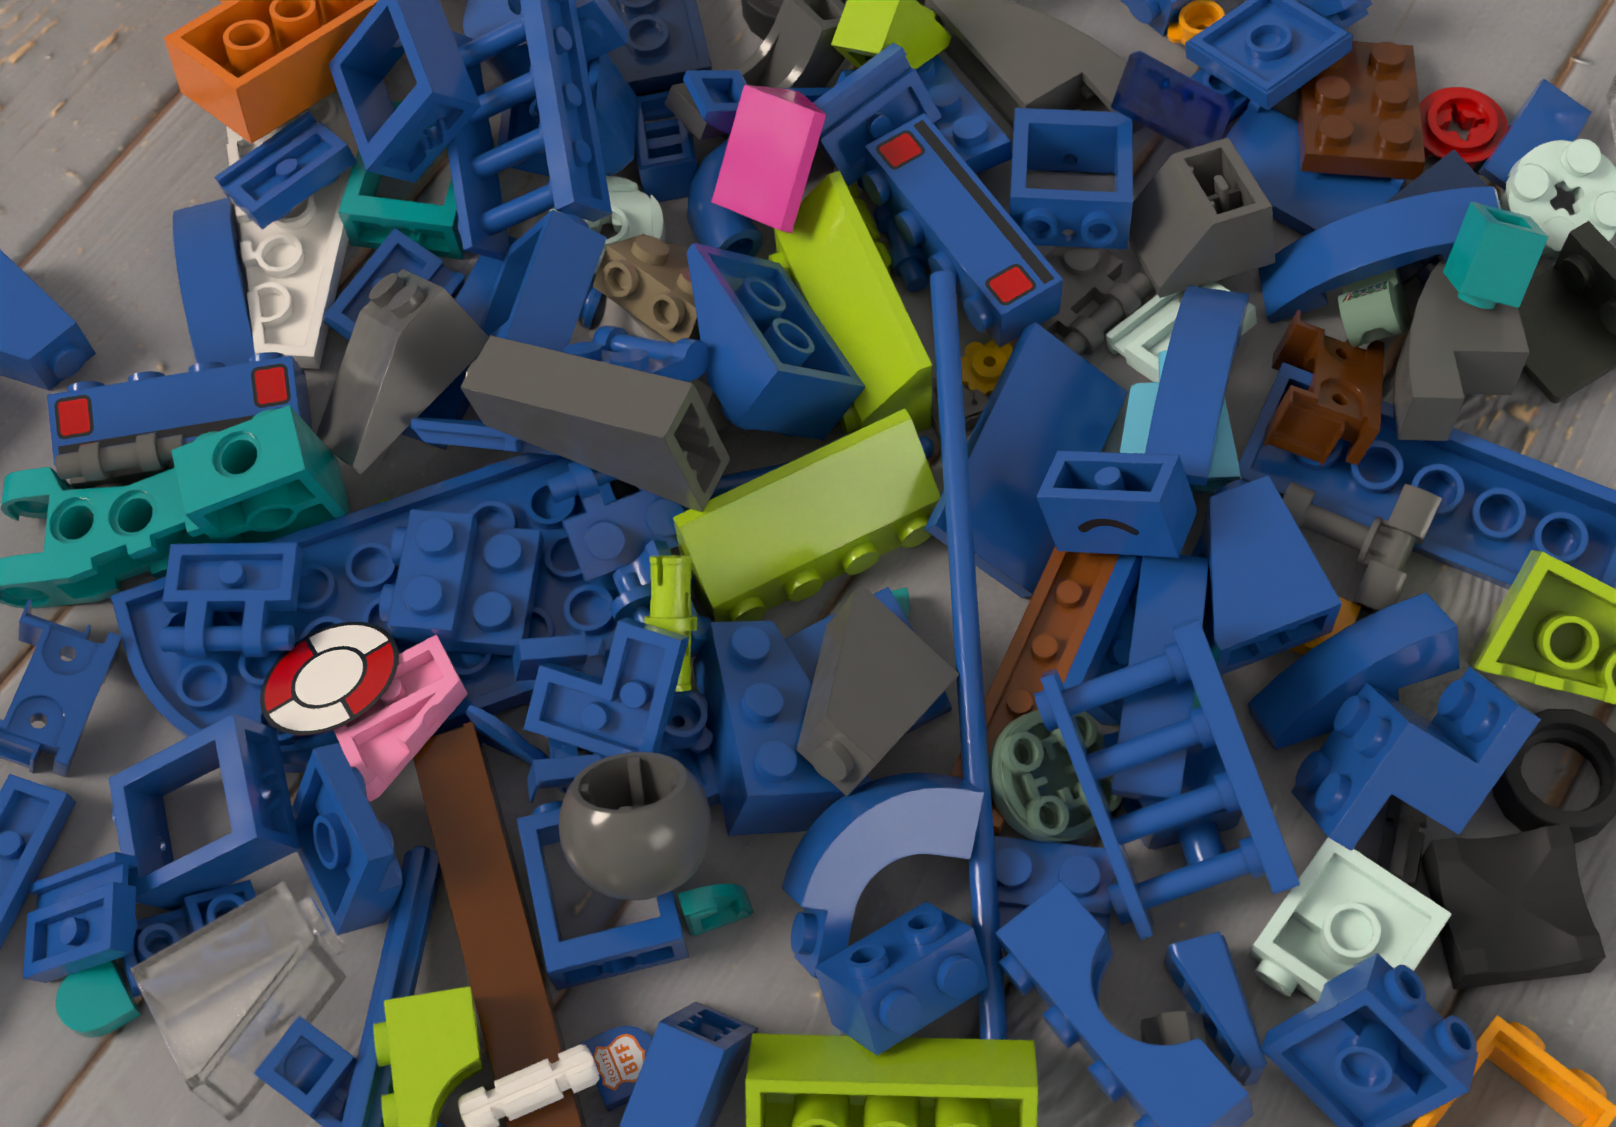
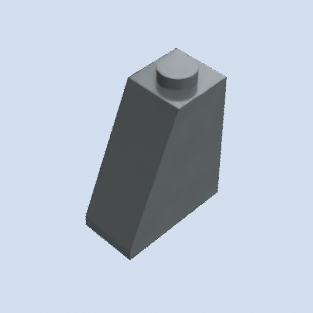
(867, 690)

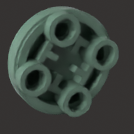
(1037, 781)

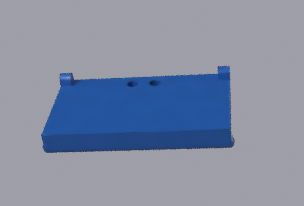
(1299, 198)

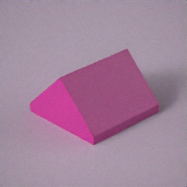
(769, 155)

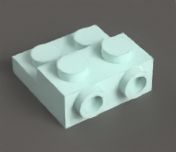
(1339, 919)

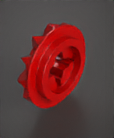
(1472, 112)

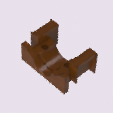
(1340, 400)

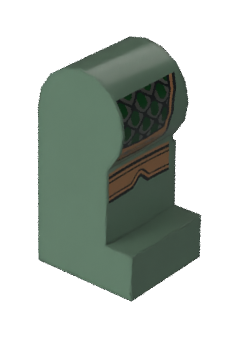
(1374, 308)

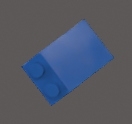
(767, 347)

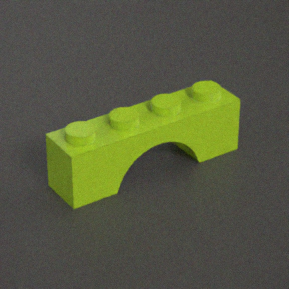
(431, 1052)

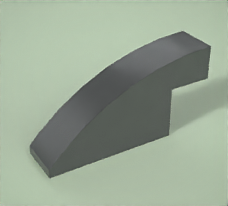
(1028, 58)
(1453, 353)

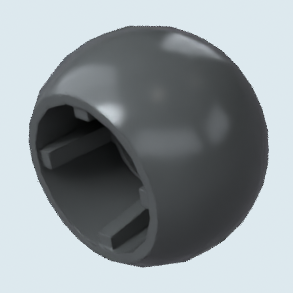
(635, 825)

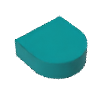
(96, 1001)

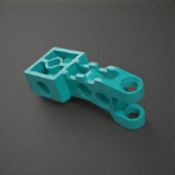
(224, 488)

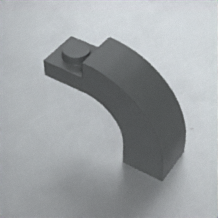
(791, 56)

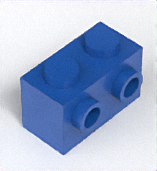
(902, 977)

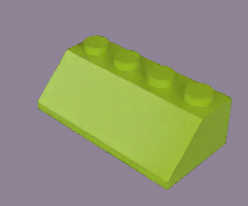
(857, 303)
(810, 521)
(912, 1084)

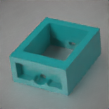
(372, 218)

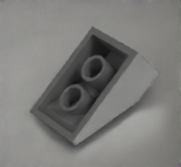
(396, 364)

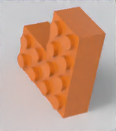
(262, 58)

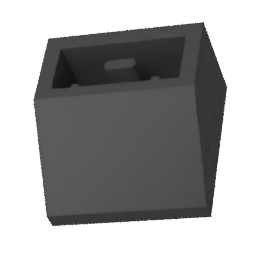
(1201, 220)

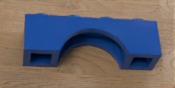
(1063, 958)

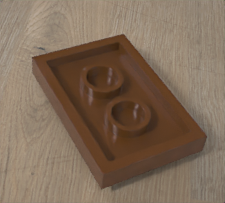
(1363, 115)

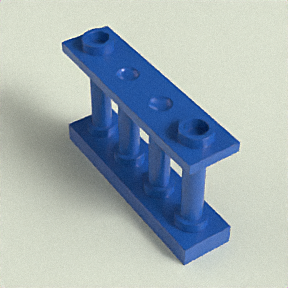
(565, 130)
(1234, 789)

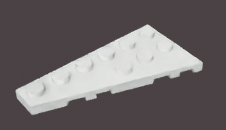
(297, 259)

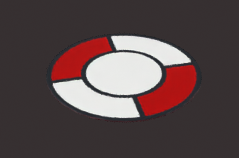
(329, 678)

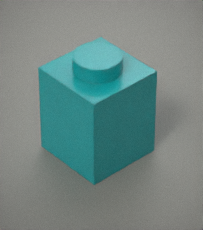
(1494, 256)

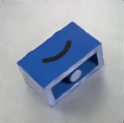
(1118, 503)

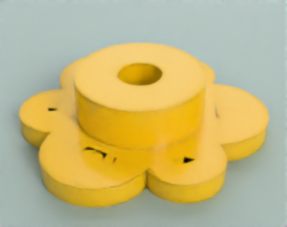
(976, 362)

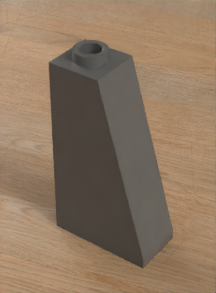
(602, 417)

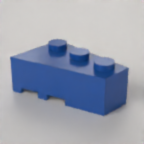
(756, 720)

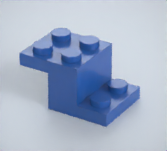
(1432, 765)

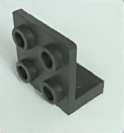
(1572, 316)

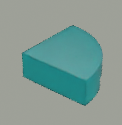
(714, 907)

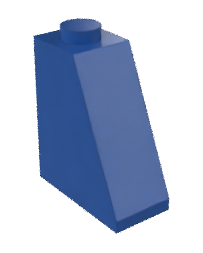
(36, 335)
(1261, 577)
(689, 1069)

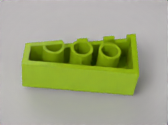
(1554, 631)

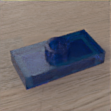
(1171, 102)

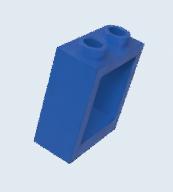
(397, 140)
(1074, 144)
(544, 283)
(255, 801)
(599, 953)

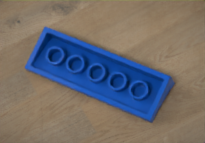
(1491, 503)

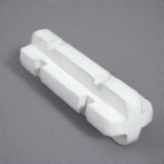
(529, 1088)

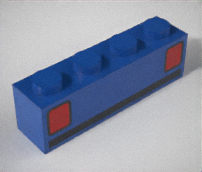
(961, 230)
(184, 403)

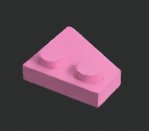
(405, 717)

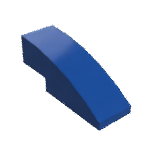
(1385, 649)

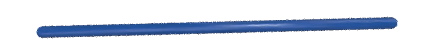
(968, 646)

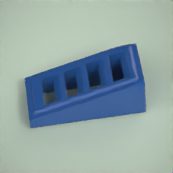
(663, 150)
(1212, 987)

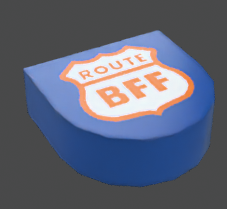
(619, 1059)

